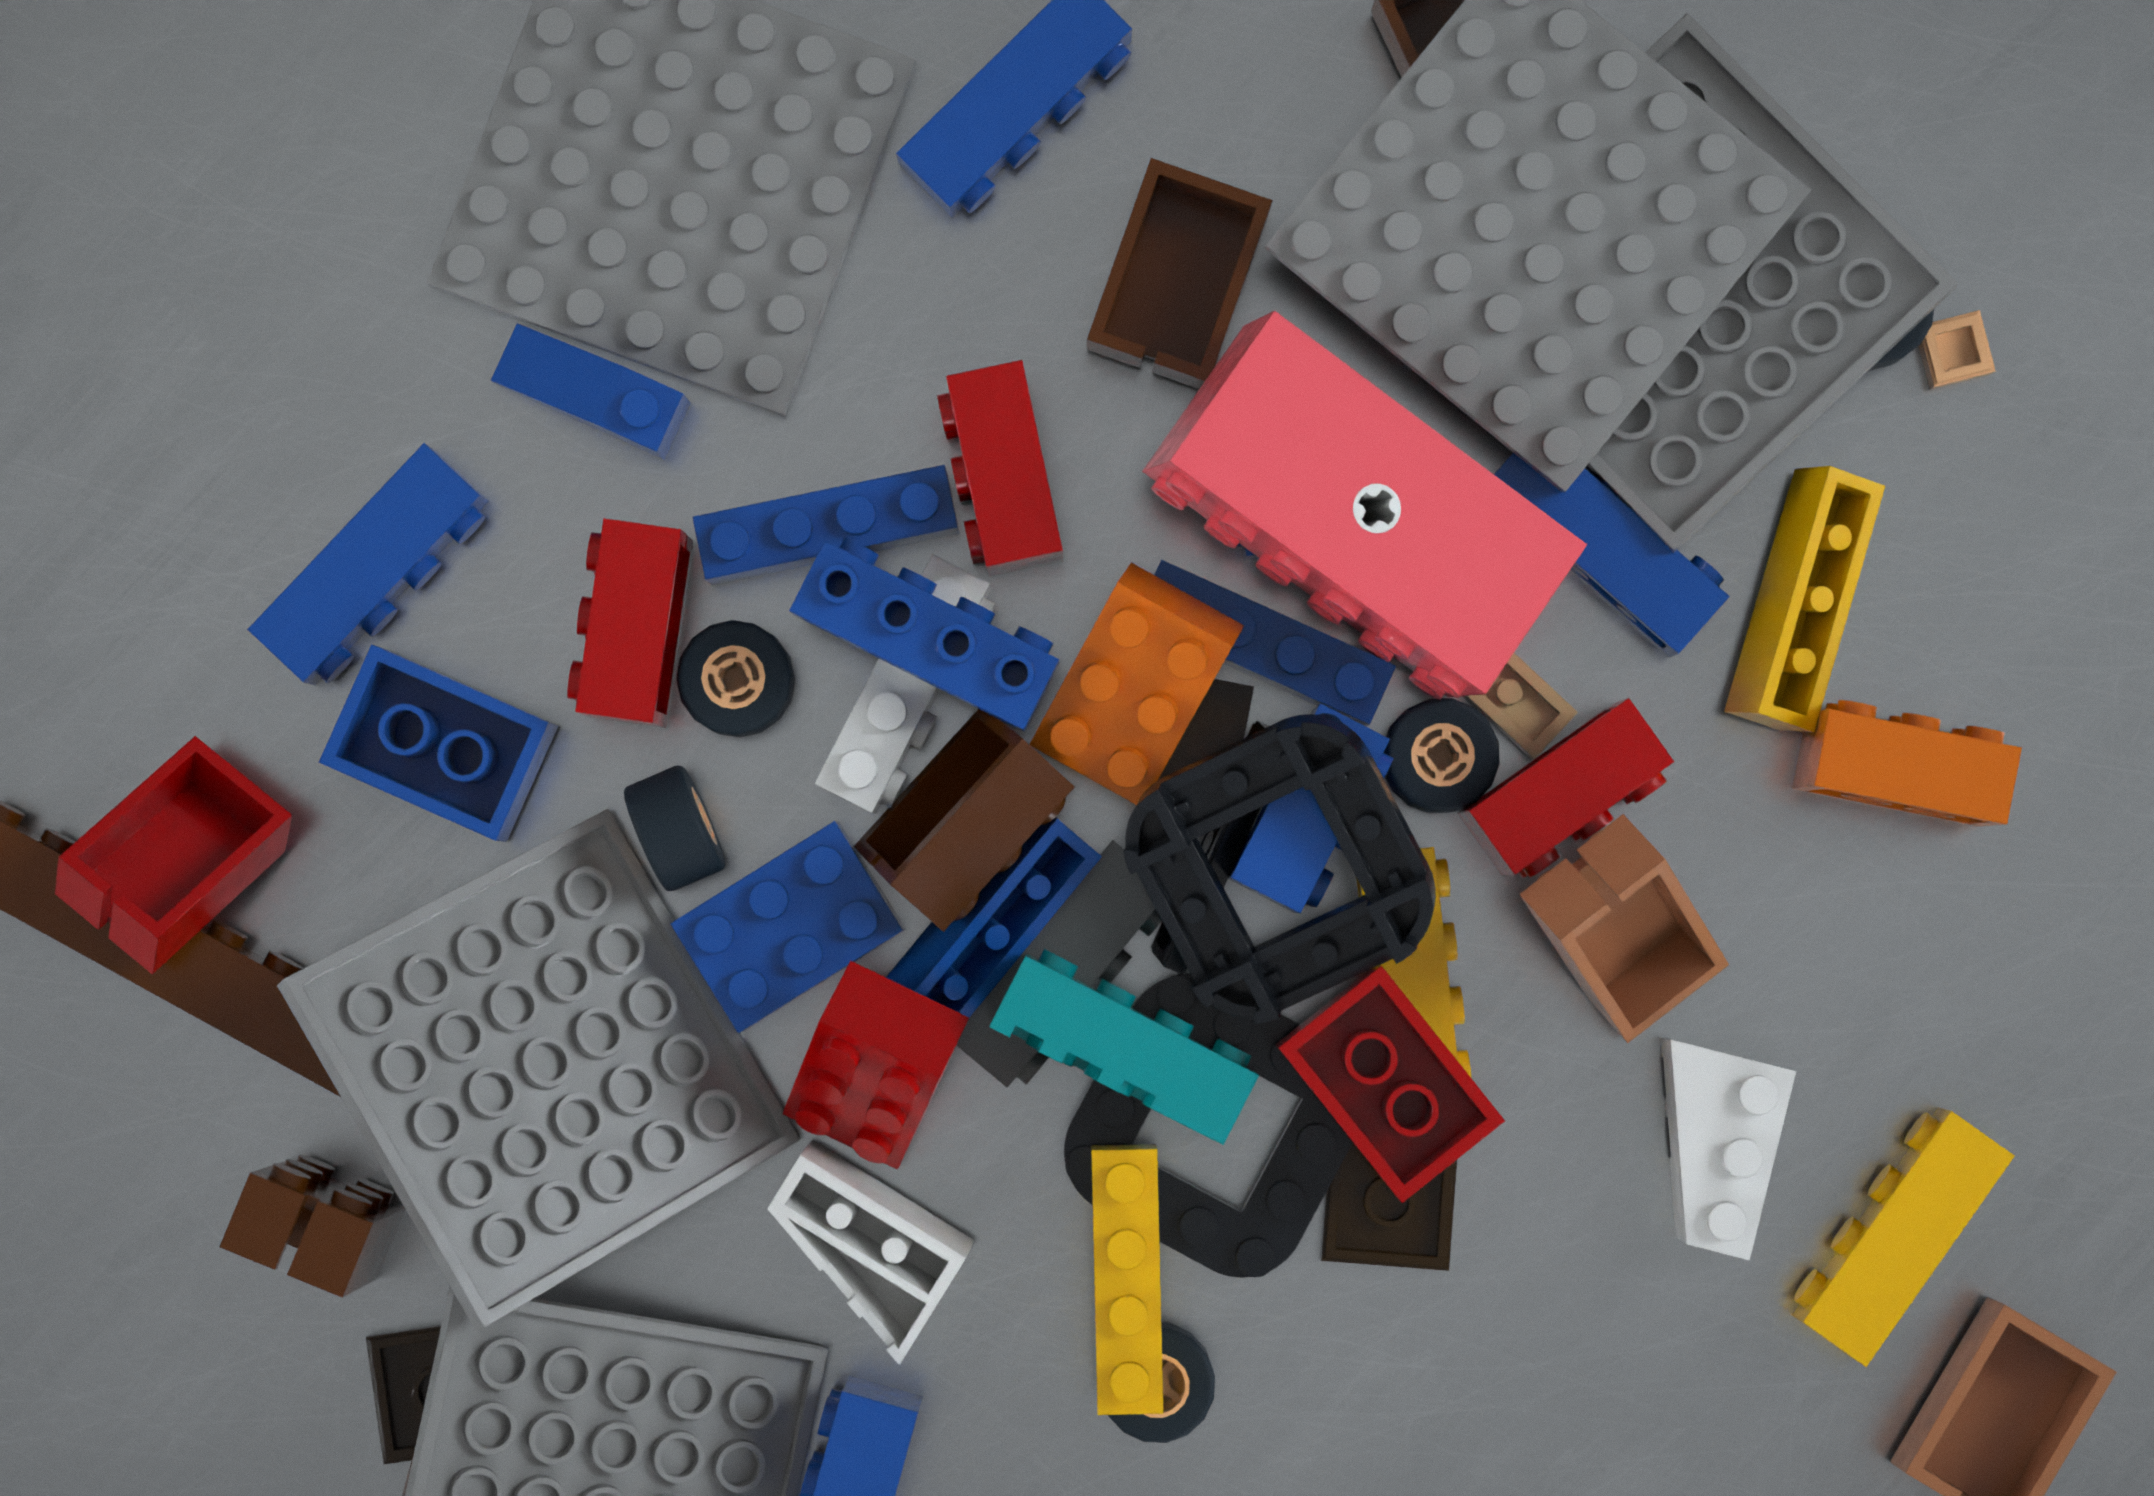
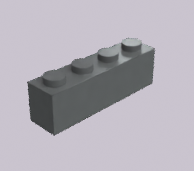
(1087, 932)

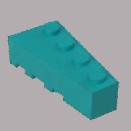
(1125, 1047)

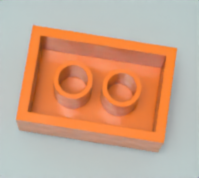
(1136, 684)
(1908, 765)

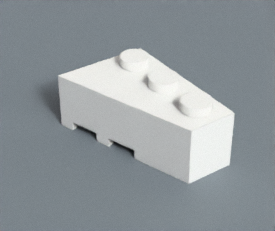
(1723, 1142)
(871, 1243)

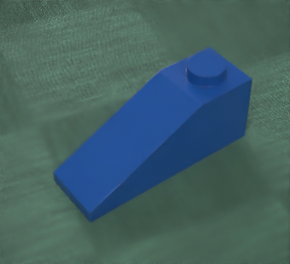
(592, 390)

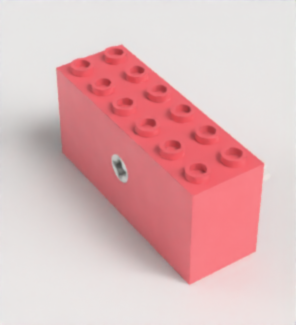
(1363, 509)

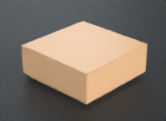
(1956, 350)

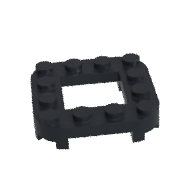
(1196, 910)
(1291, 1183)

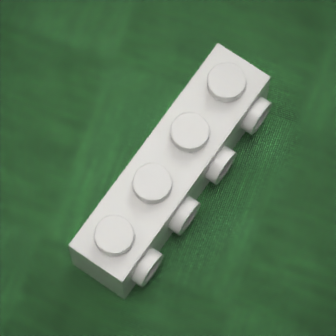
(892, 712)

